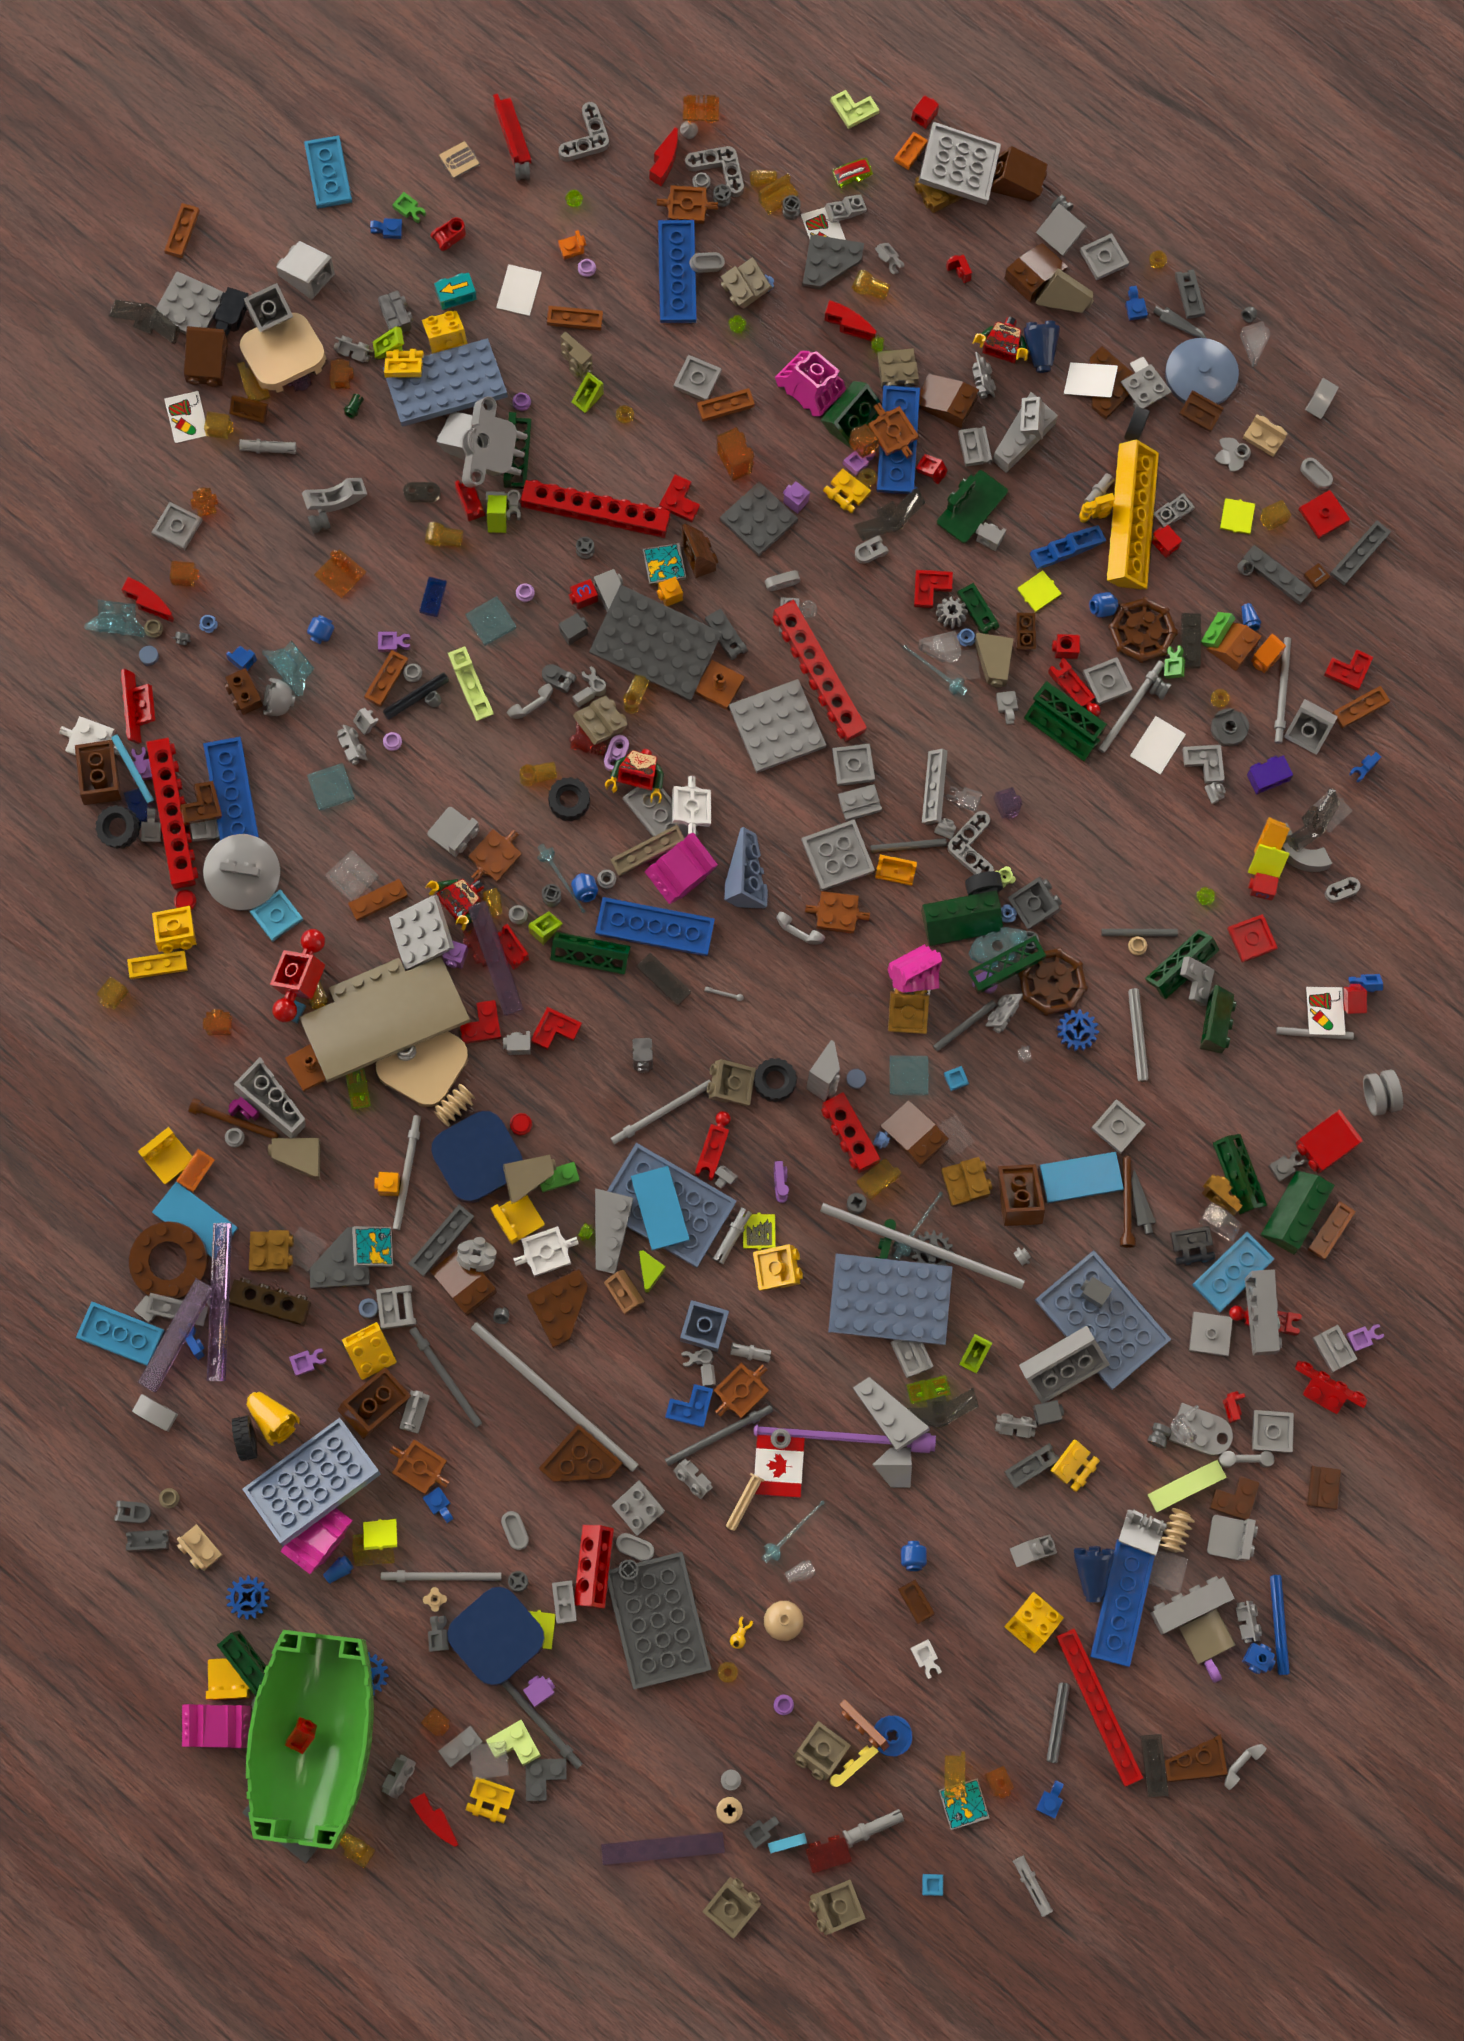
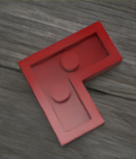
(675, 500)
(929, 581)
(1351, 674)
(552, 1023)
(486, 1028)

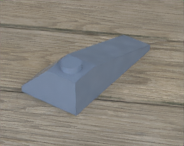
(744, 879)

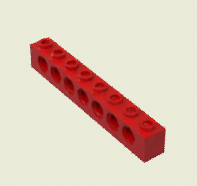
(602, 516)
(791, 612)
(156, 750)

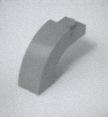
(336, 497)
(1307, 859)

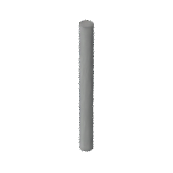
(1305, 1032)

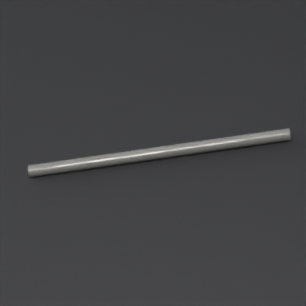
(922, 1246)
(554, 1396)

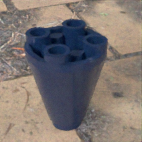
(1042, 344)
(1093, 1570)

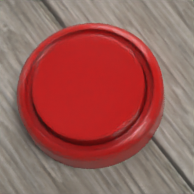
(185, 898)
(520, 1124)

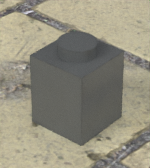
(573, 628)
(1095, 1291)
(1048, 1413)

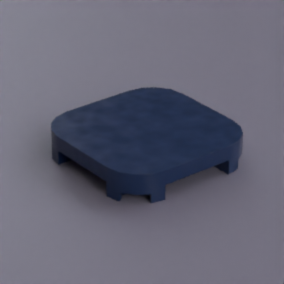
(474, 1155)
(496, 1636)

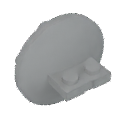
(241, 872)

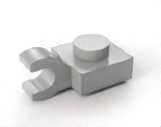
(889, 255)
(1008, 704)

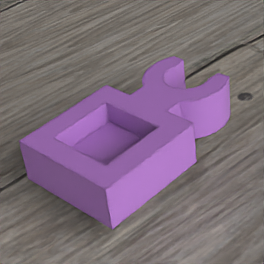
(856, 463)
(389, 641)
(142, 765)
(1362, 1338)
(303, 1362)

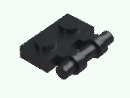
(1192, 1239)

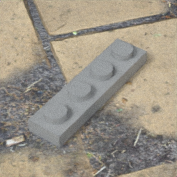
(934, 786)

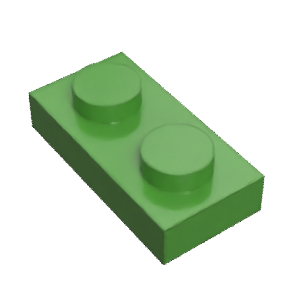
(1218, 629)
(563, 1176)

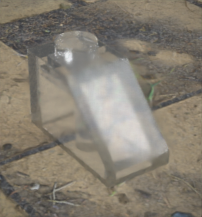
(1255, 340)
(941, 647)
(1220, 1221)

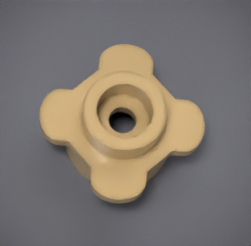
(434, 1604)

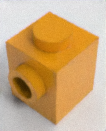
(670, 591)
(387, 1184)

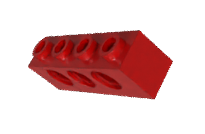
(840, 1104)
(593, 1566)

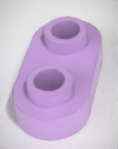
(613, 752)

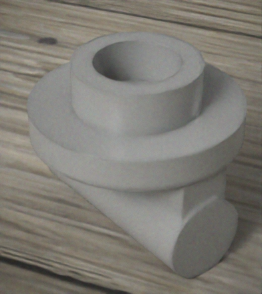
(1215, 792)
(945, 828)

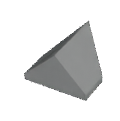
(895, 1467)

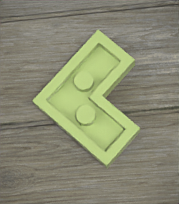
(851, 112)
(519, 1740)

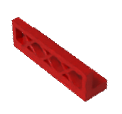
(511, 130)

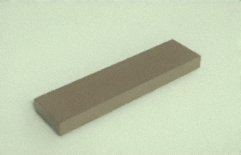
(647, 850)

